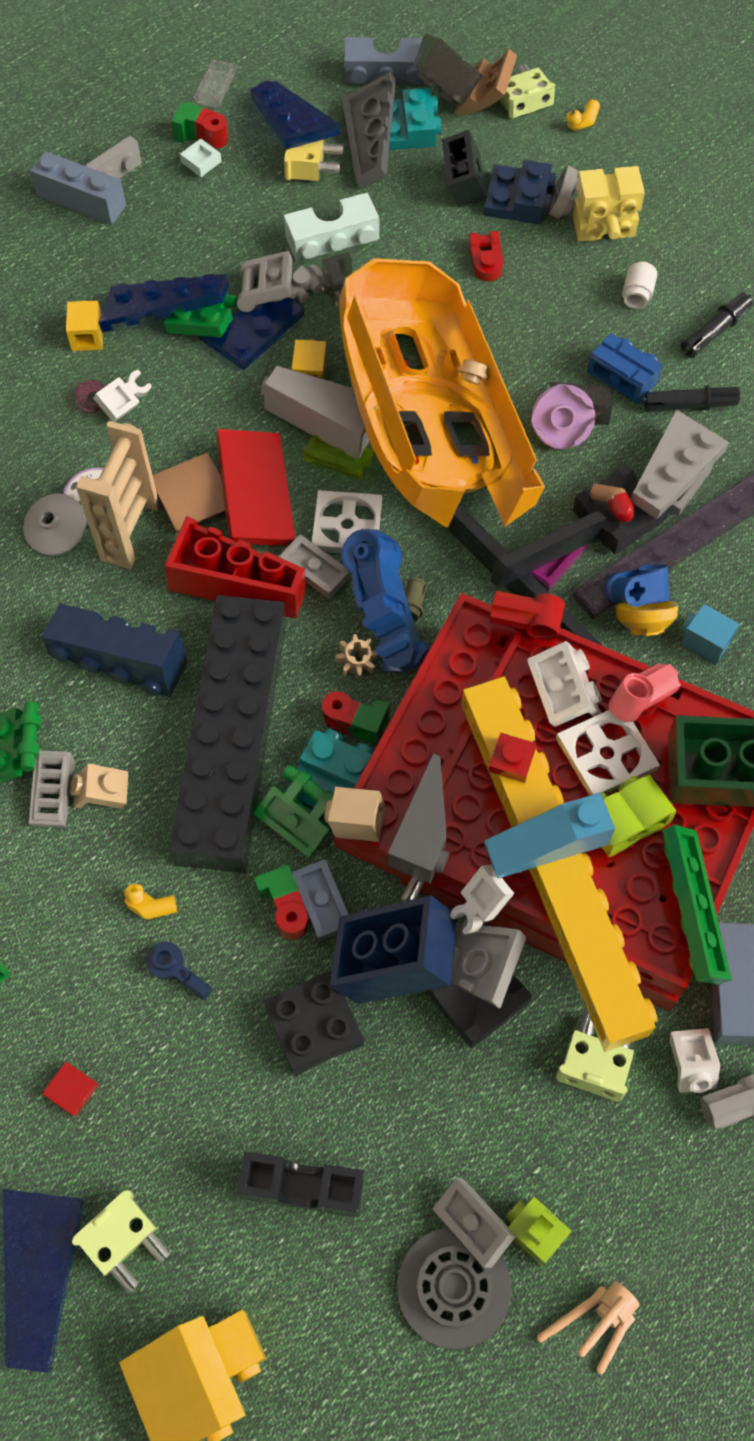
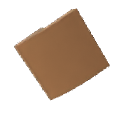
(491, 86)
(190, 491)

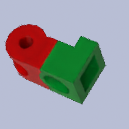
(200, 123)
(356, 718)
(290, 909)

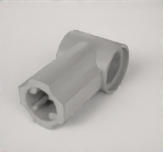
(729, 1104)

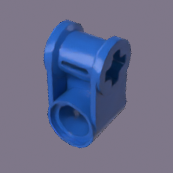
(639, 585)

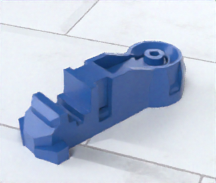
(374, 565)

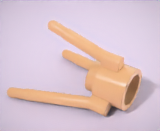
(615, 1308)

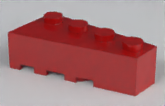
(212, 565)

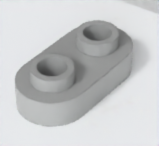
(565, 187)

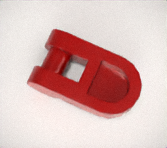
(486, 264)

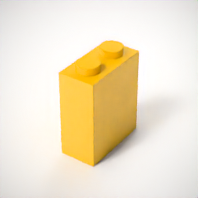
(183, 1386)

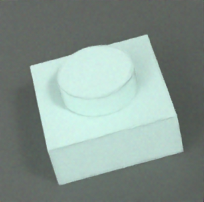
(200, 157)

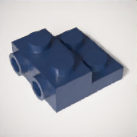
(520, 192)

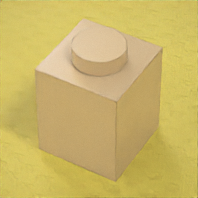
(356, 814)

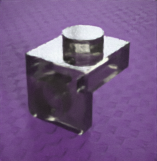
(335, 271)

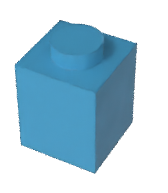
(708, 633)

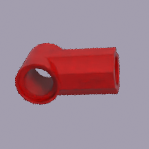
(537, 615)

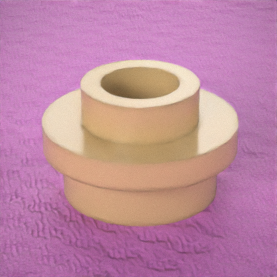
(473, 371)

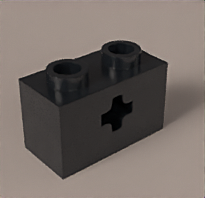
(463, 168)

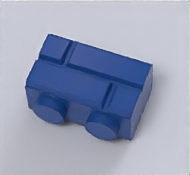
(624, 367)

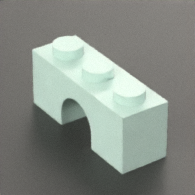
(314, 237)

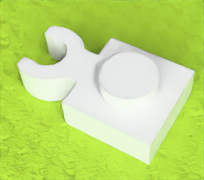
(119, 397)
(484, 899)

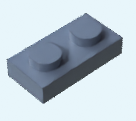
(320, 898)

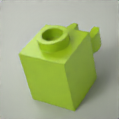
(537, 1230)

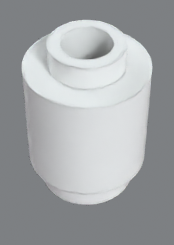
(639, 285)

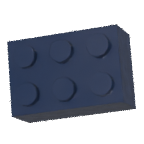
(394, 950)

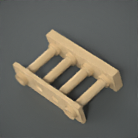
(119, 495)

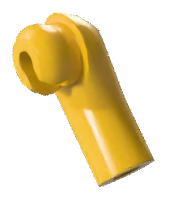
(586, 119)
(147, 906)

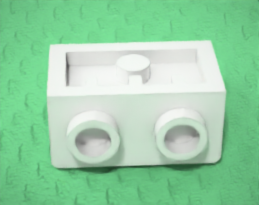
(564, 683)

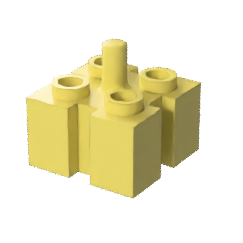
(608, 203)

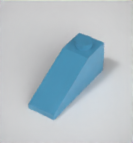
(551, 836)

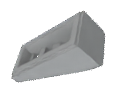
(58, 761)

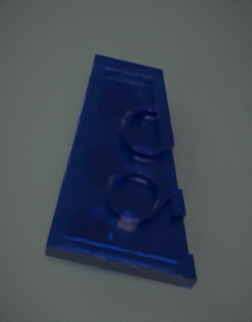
(255, 331)

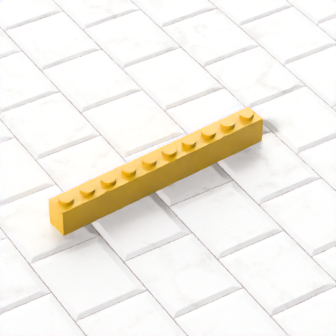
(566, 885)

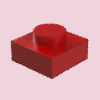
(512, 757)

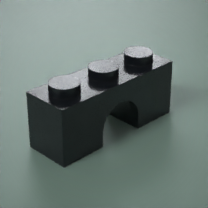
(301, 1186)

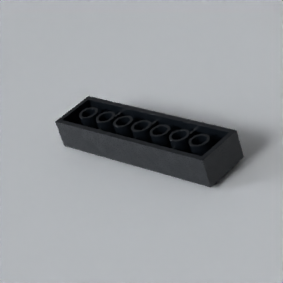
(229, 735)

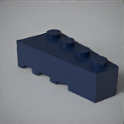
(117, 649)

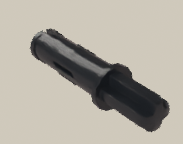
(725, 317)
(692, 398)

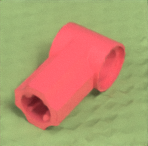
(643, 691)

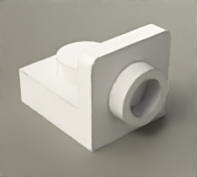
(695, 1060)

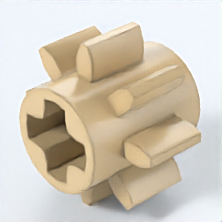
(363, 651)

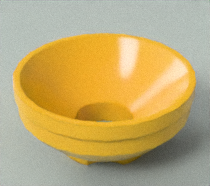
(647, 618)

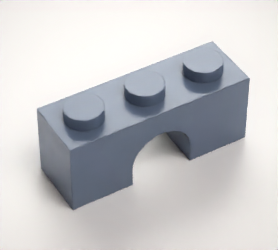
(366, 64)

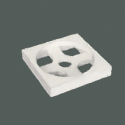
(349, 503)
(591, 727)

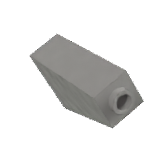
(317, 408)

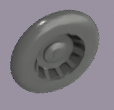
(454, 1290)

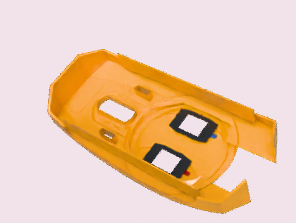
(435, 475)

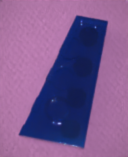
(291, 116)
(161, 298)
(36, 1273)

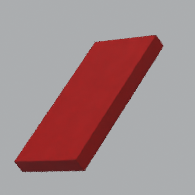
(255, 487)

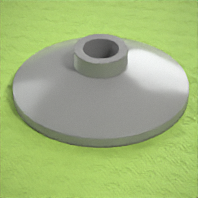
(62, 532)

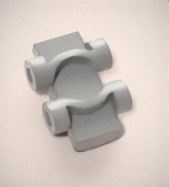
(306, 279)

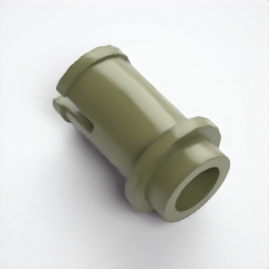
(415, 595)

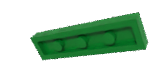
(696, 905)

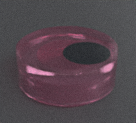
(85, 393)

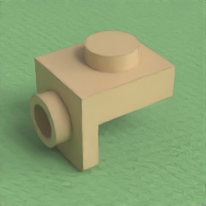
(99, 786)

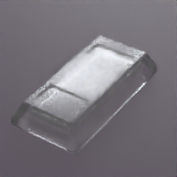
(215, 83)

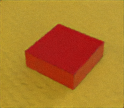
(70, 1089)

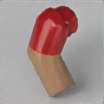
(616, 499)

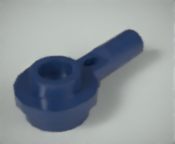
(166, 962)

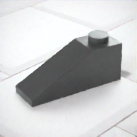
(422, 834)

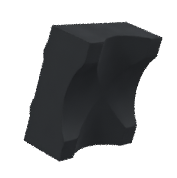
(614, 533)
(474, 1017)
(313, 1023)

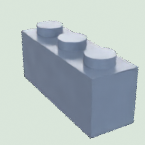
(78, 188)
(735, 999)

